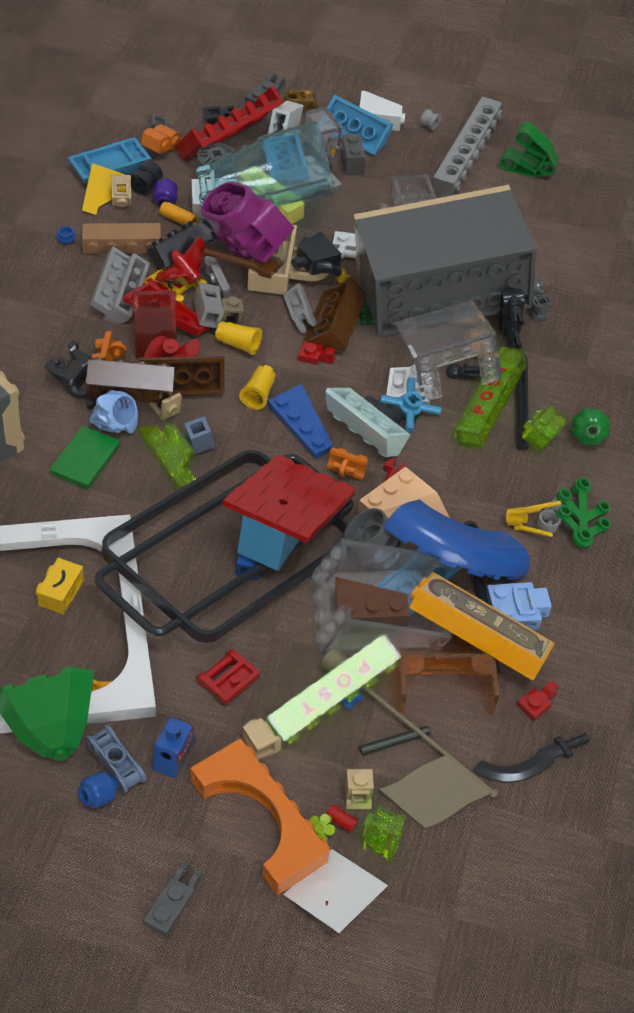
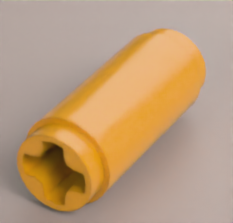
(177, 213)

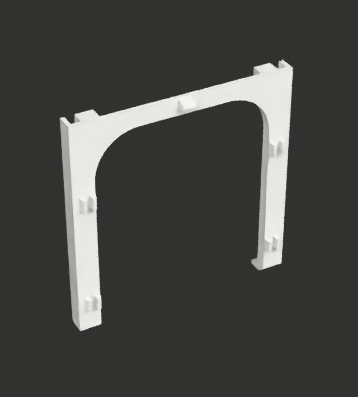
(132, 691)

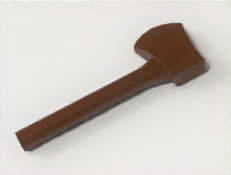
(265, 270)

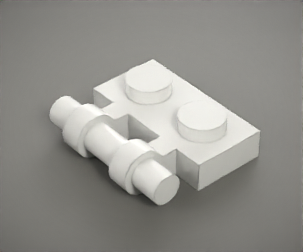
(345, 244)

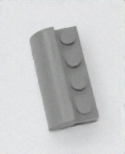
(118, 277)

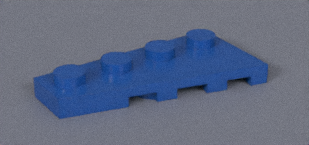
(301, 419)

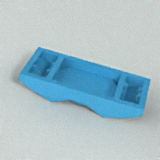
(120, 156)

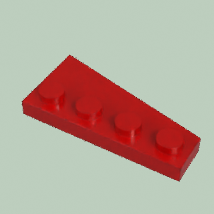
(186, 317)

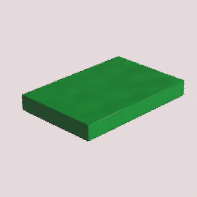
(85, 457)

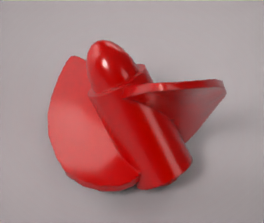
(185, 265)
(165, 347)

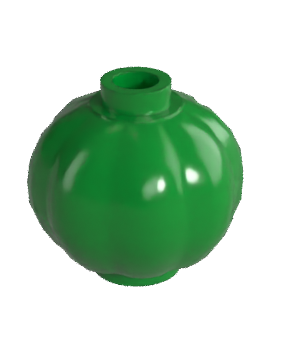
(589, 418)

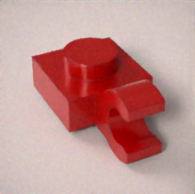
(314, 353)
(537, 703)

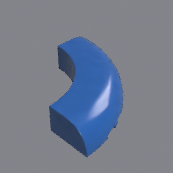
(458, 544)

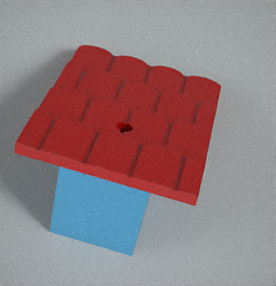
(284, 506)

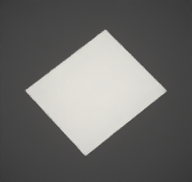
(340, 883)

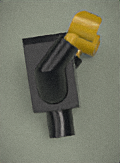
(319, 256)

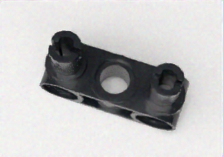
(511, 316)

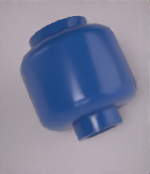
(97, 789)

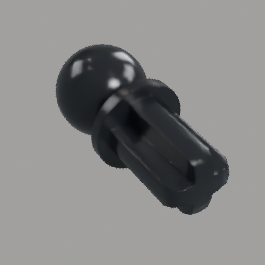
(455, 371)

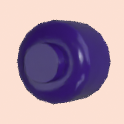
(165, 191)

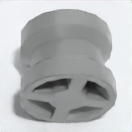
(430, 119)

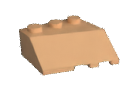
(398, 490)

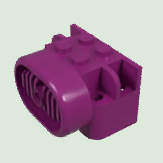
(245, 221)

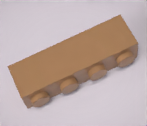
(126, 237)

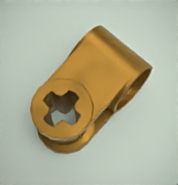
(302, 98)

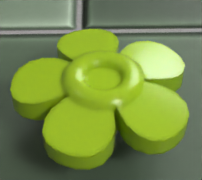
(322, 826)

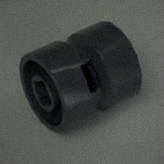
(145, 177)

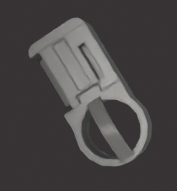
(549, 514)

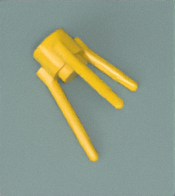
(518, 516)

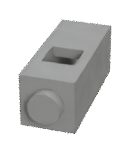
(208, 305)

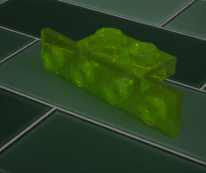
(172, 451)

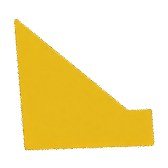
(99, 188)

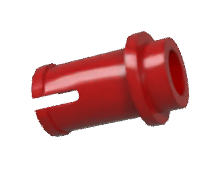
(342, 818)

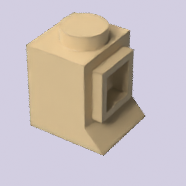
(121, 199)
(261, 738)
(359, 788)

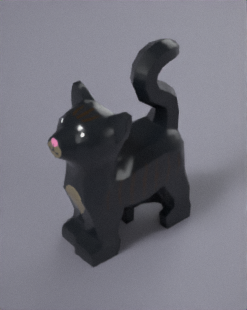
(73, 373)

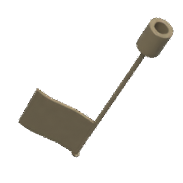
(433, 789)

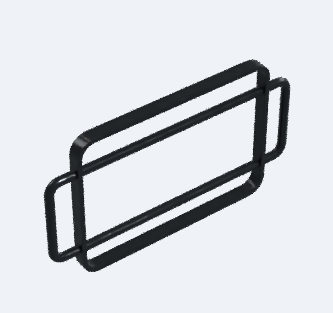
(183, 619)

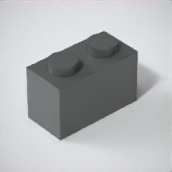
(353, 154)

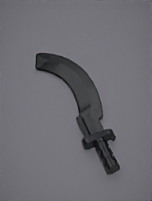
(534, 765)

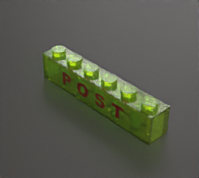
(490, 400)
(333, 689)

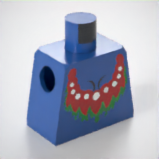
(176, 741)

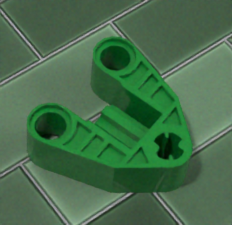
(539, 157)

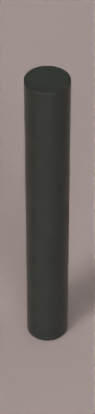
(392, 741)

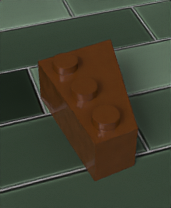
(372, 602)

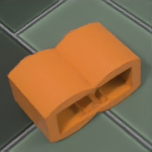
(160, 138)

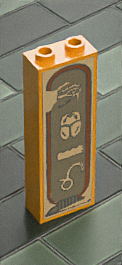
(481, 625)

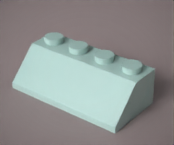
(366, 421)

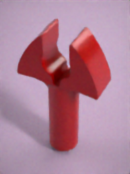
(389, 467)

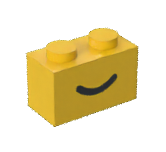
(60, 585)

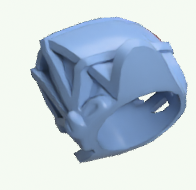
(112, 415)

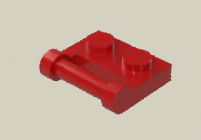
(232, 681)

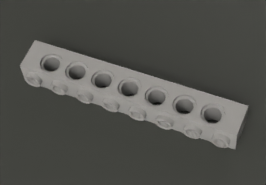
(467, 147)

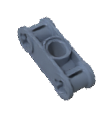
(106, 746)

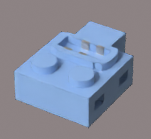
(520, 602)

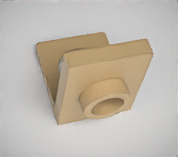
(169, 407)

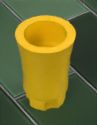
(239, 336)
(256, 391)

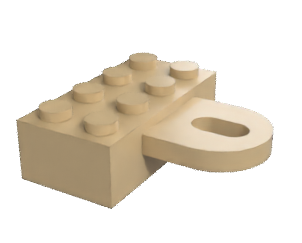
(280, 280)

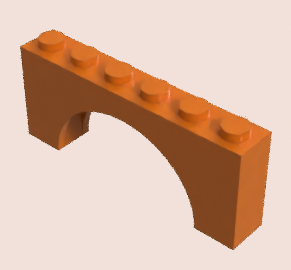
(239, 771)

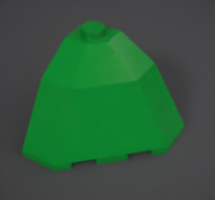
(49, 711)

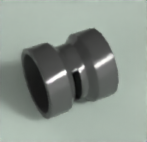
(540, 308)

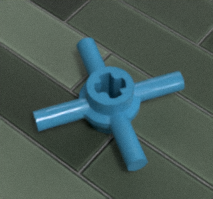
(410, 404)

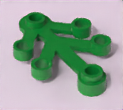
(582, 536)

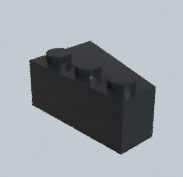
(179, 241)

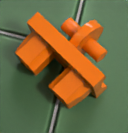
(108, 348)
(347, 463)

